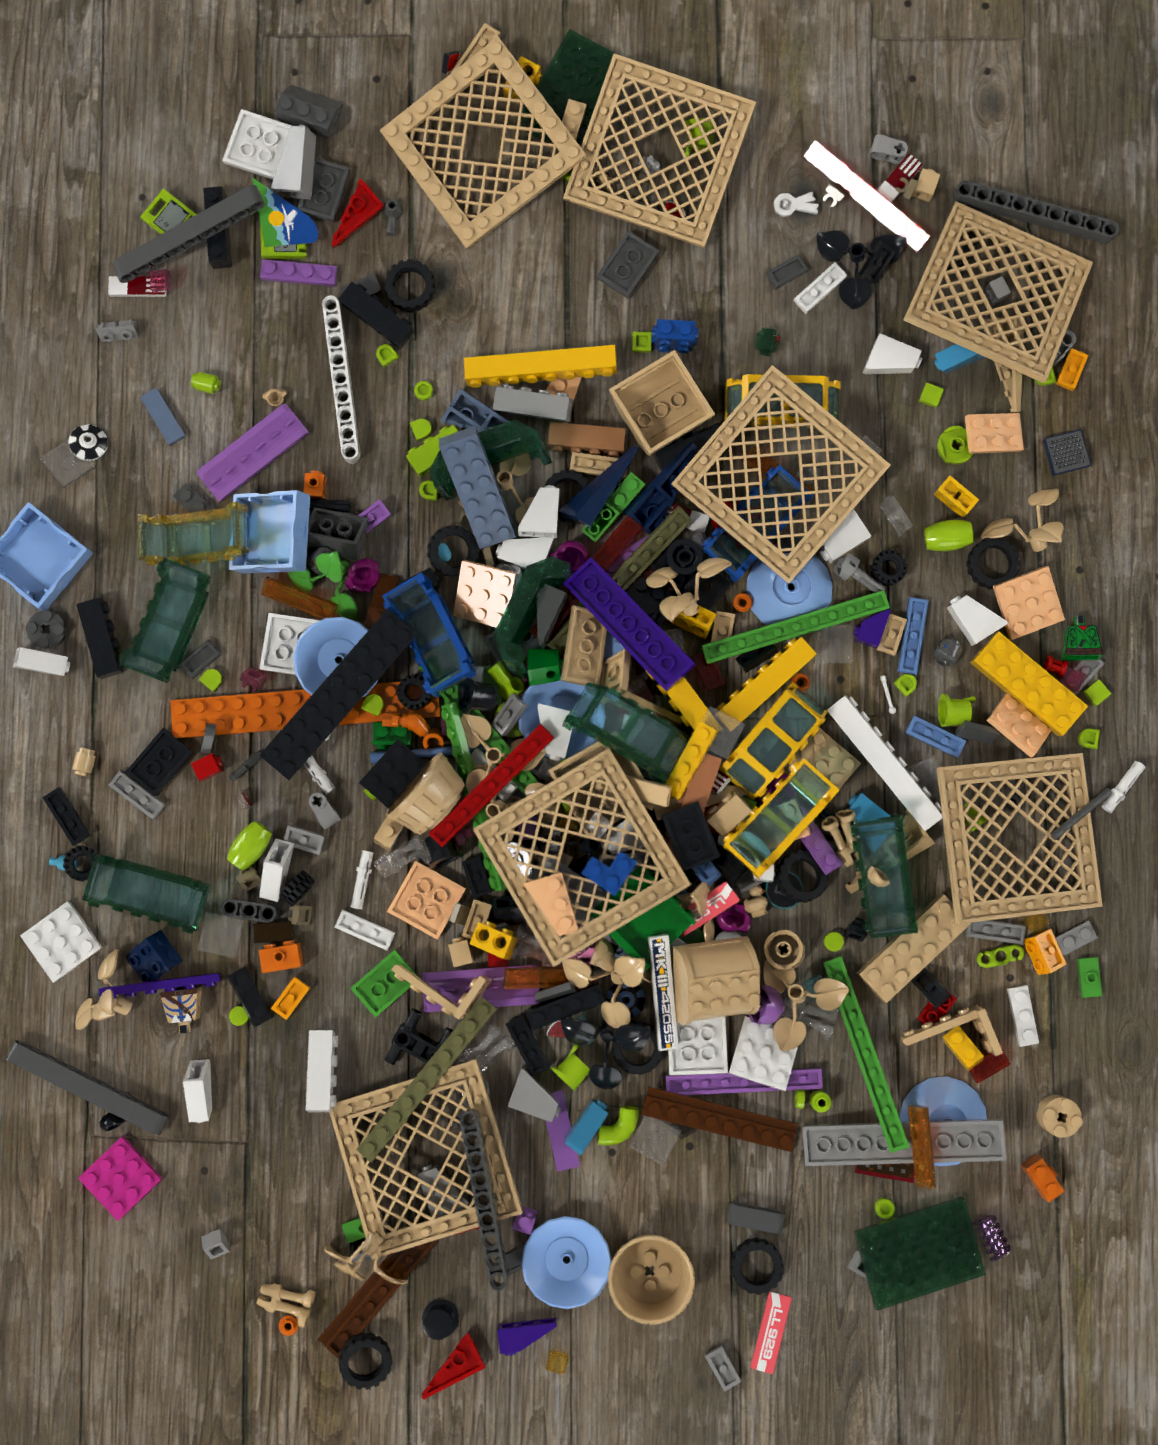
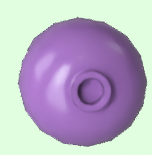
(770, 1006)

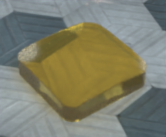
(1036, 923)
(557, 1362)

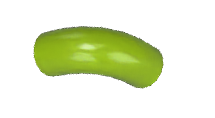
(621, 1129)

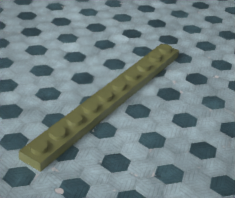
(636, 563)
(426, 1079)

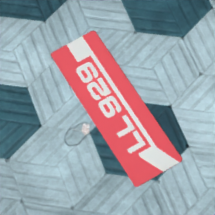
(717, 902)
(771, 1332)

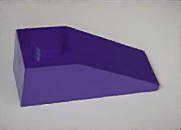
(518, 1335)

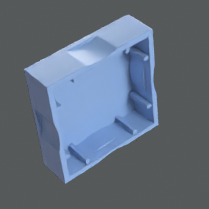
(274, 532)
(39, 557)

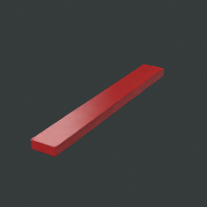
(491, 785)

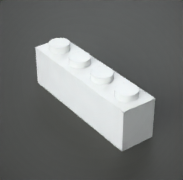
(321, 1071)

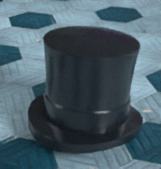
(684, 556)
(476, 696)
(442, 855)
(730, 868)
(440, 1319)

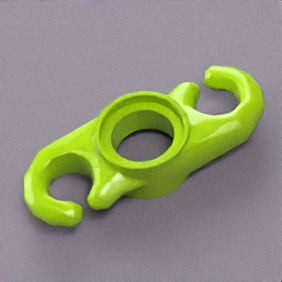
(1008, 956)

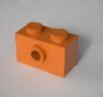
(281, 957)
(1042, 1177)

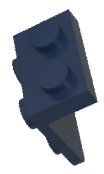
(153, 957)

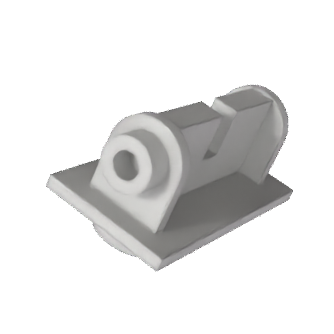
(110, 332)

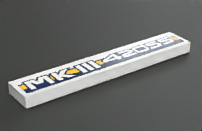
(663, 992)

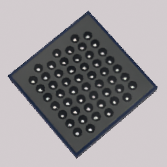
(1066, 452)

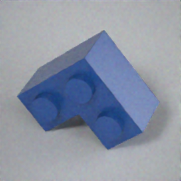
(610, 877)

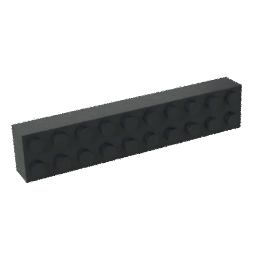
(338, 694)

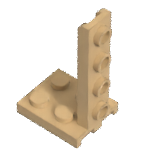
(616, 675)
(466, 1002)
(981, 1023)

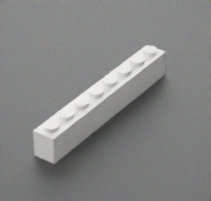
(884, 761)

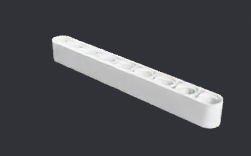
(337, 371)

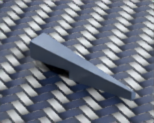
(468, 412)

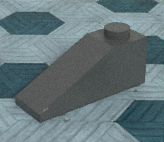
(549, 607)

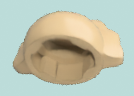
(274, 396)
(877, 877)

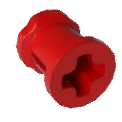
(1055, 666)

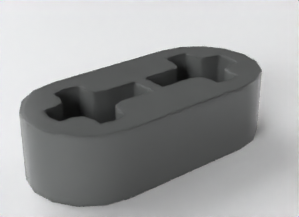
(208, 738)

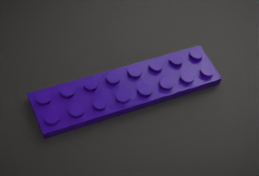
(629, 624)

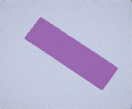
(564, 1155)

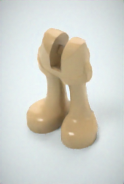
(831, 824)
(278, 1293)

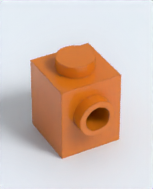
(315, 484)

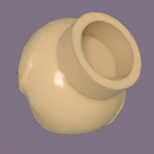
(758, 904)

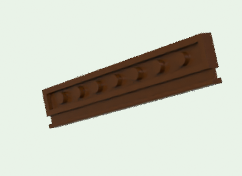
(719, 1119)
(372, 1296)

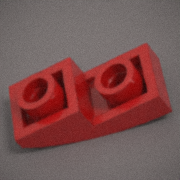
(930, 1013)

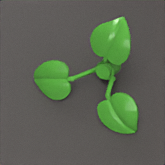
(335, 570)

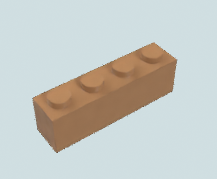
(586, 438)

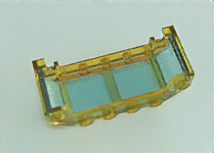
(194, 536)

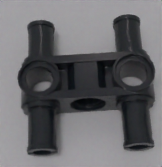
(417, 1044)

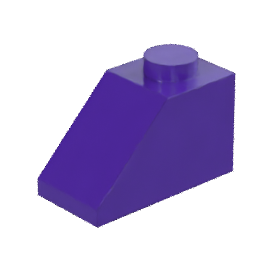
(871, 630)

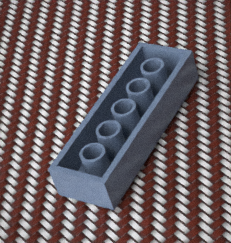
(477, 487)

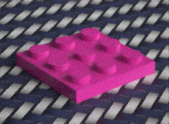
(120, 1178)

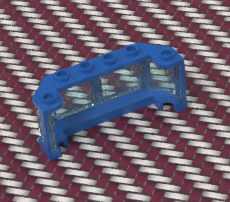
(728, 548)
(438, 642)

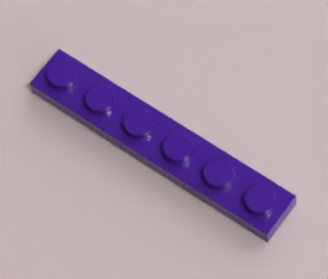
(169, 985)

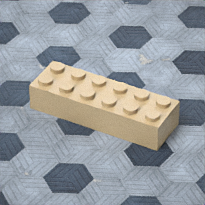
(910, 953)

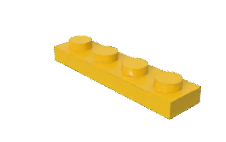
(691, 759)

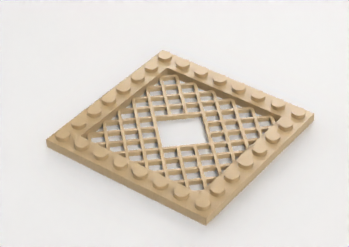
(689, 91)
(437, 98)
(1074, 271)
(777, 383)
(603, 764)
(956, 835)
(363, 1188)

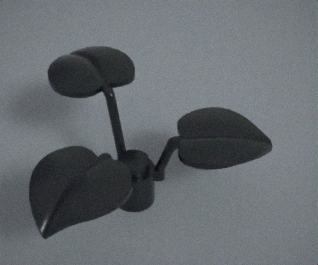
(835, 243)
(585, 845)
(631, 1036)

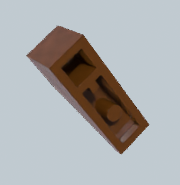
(376, 608)

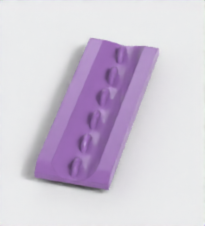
(252, 452)
(456, 983)

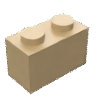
(728, 813)

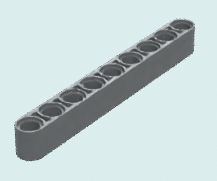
(1044, 209)
(188, 234)
(87, 1087)
(484, 1208)

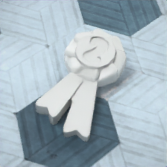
(786, 204)

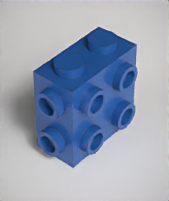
(674, 335)

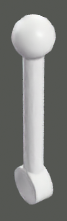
(892, 710)

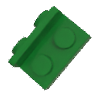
(386, 736)

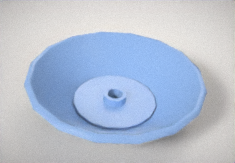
(776, 603)
(320, 646)
(557, 695)
(946, 1100)
(562, 1282)

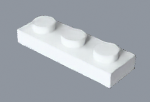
(1023, 1015)

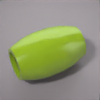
(948, 535)
(249, 845)

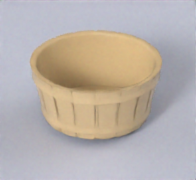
(427, 796)
(651, 1297)

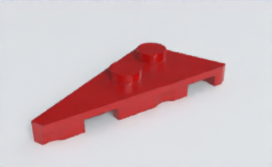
(362, 208)
(460, 1364)

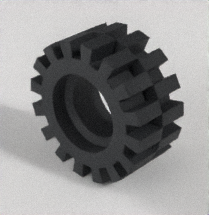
(889, 556)
(402, 692)
(70, 858)
(297, 888)

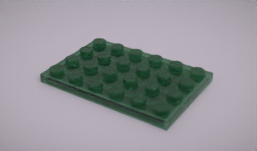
(573, 74)
(919, 1253)

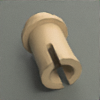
(600, 179)

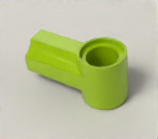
(505, 681)

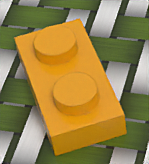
(1071, 369)
(290, 998)

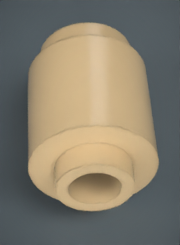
(83, 762)

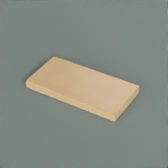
(583, 648)

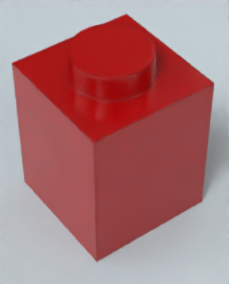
(207, 767)

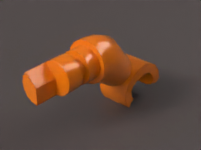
(413, 722)

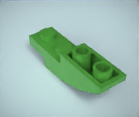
(614, 508)

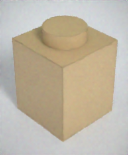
(926, 184)
(460, 952)

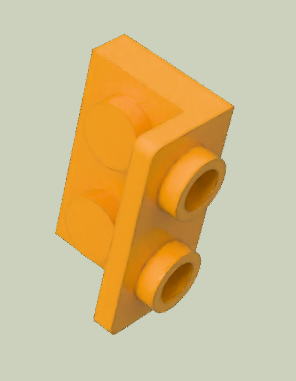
(1044, 952)

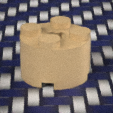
(773, 951)
(1069, 1120)

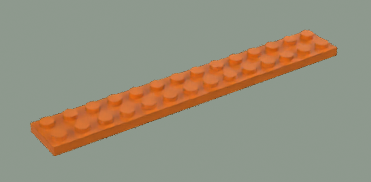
(274, 710)

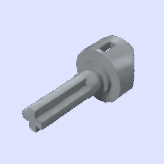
(850, 568)

